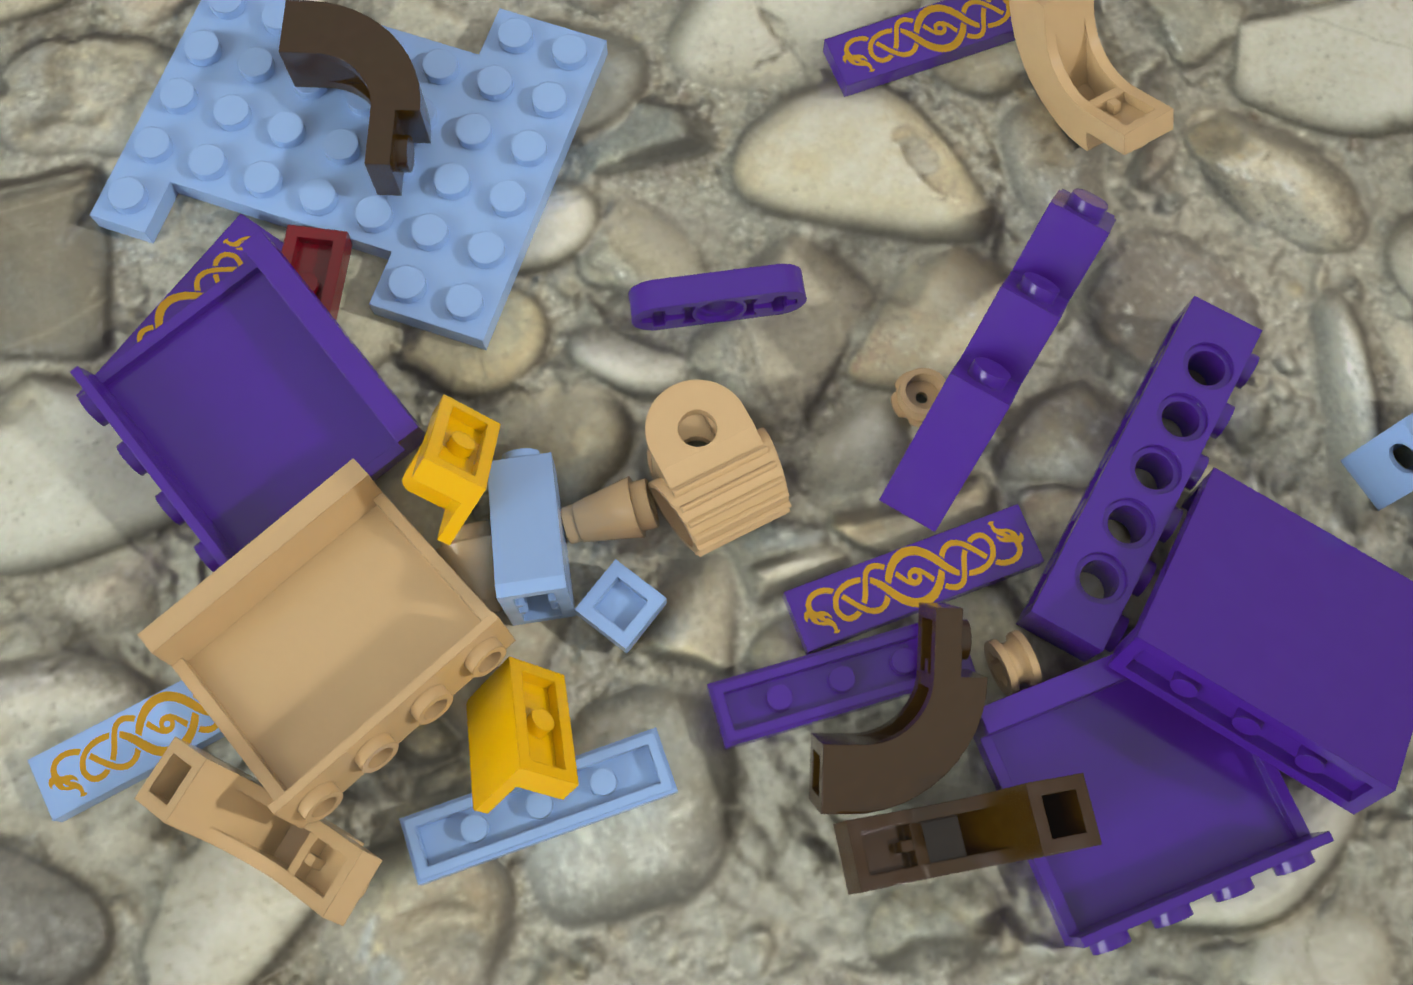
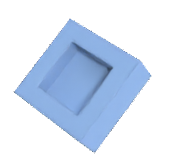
(621, 606)

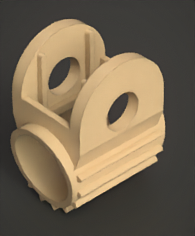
(716, 488)

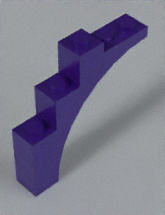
(999, 357)

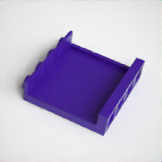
(247, 404)
(1281, 643)
(1169, 796)

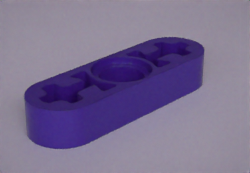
(716, 297)

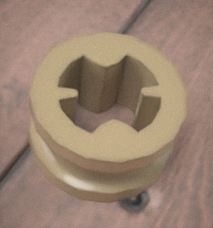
(1012, 662)

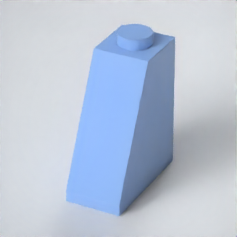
(529, 538)

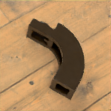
(352, 52)
(919, 743)
(967, 833)

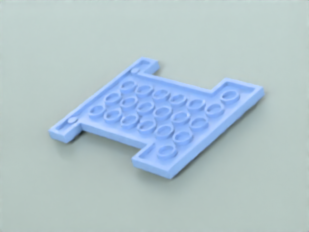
(252, 142)

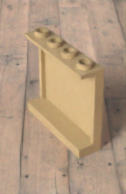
(328, 643)

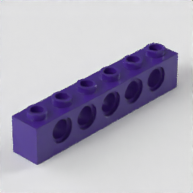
(1197, 340)

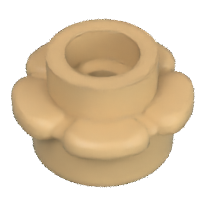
(910, 384)

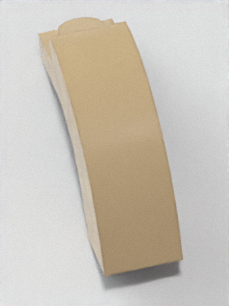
(1078, 80)
(231, 811)

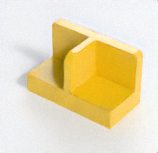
(453, 463)
(520, 735)

